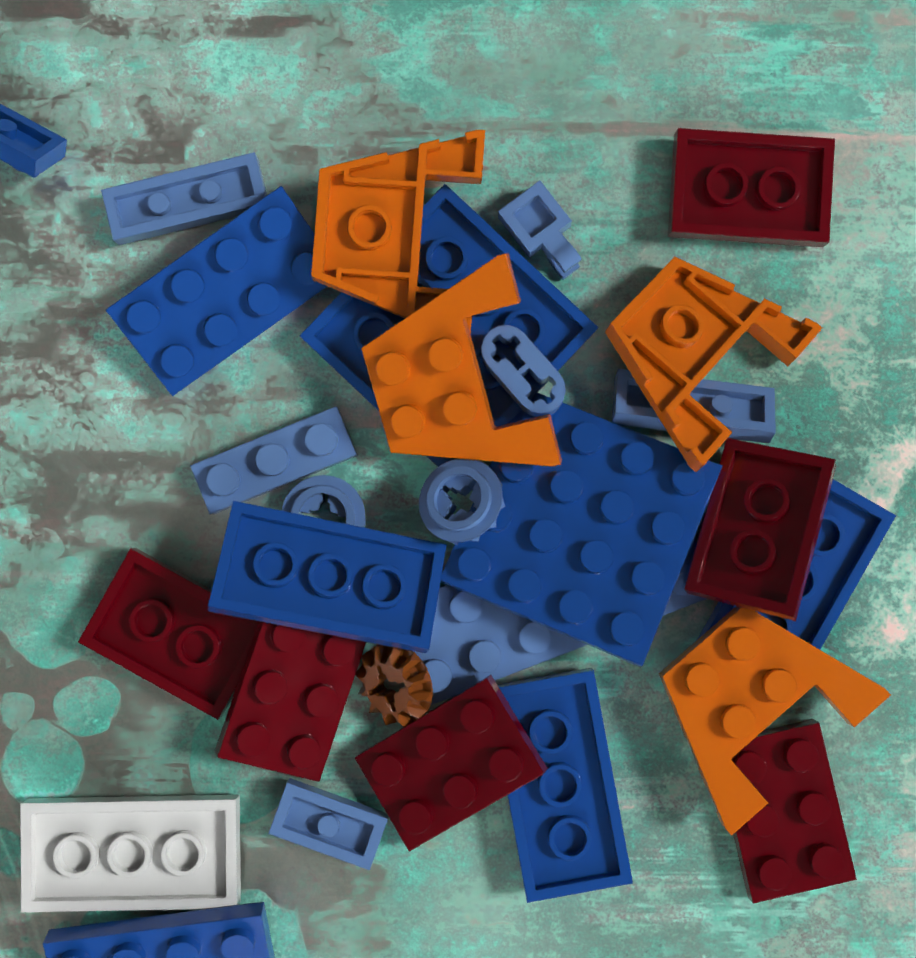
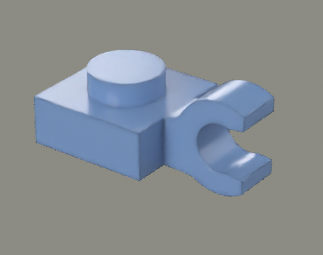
(538, 224)

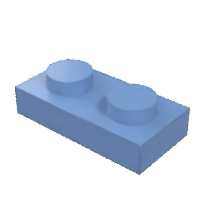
(329, 823)

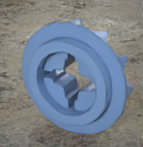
(461, 477)
(343, 498)

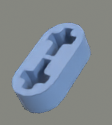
(532, 362)

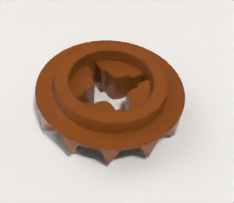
(400, 666)

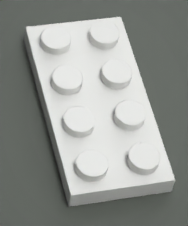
(130, 853)

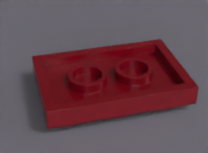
(751, 187)
(761, 528)
(163, 632)
(289, 700)
(451, 763)
(800, 833)

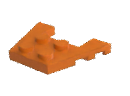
(374, 217)
(681, 332)
(433, 385)
(739, 684)

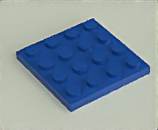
(452, 247)
(589, 539)

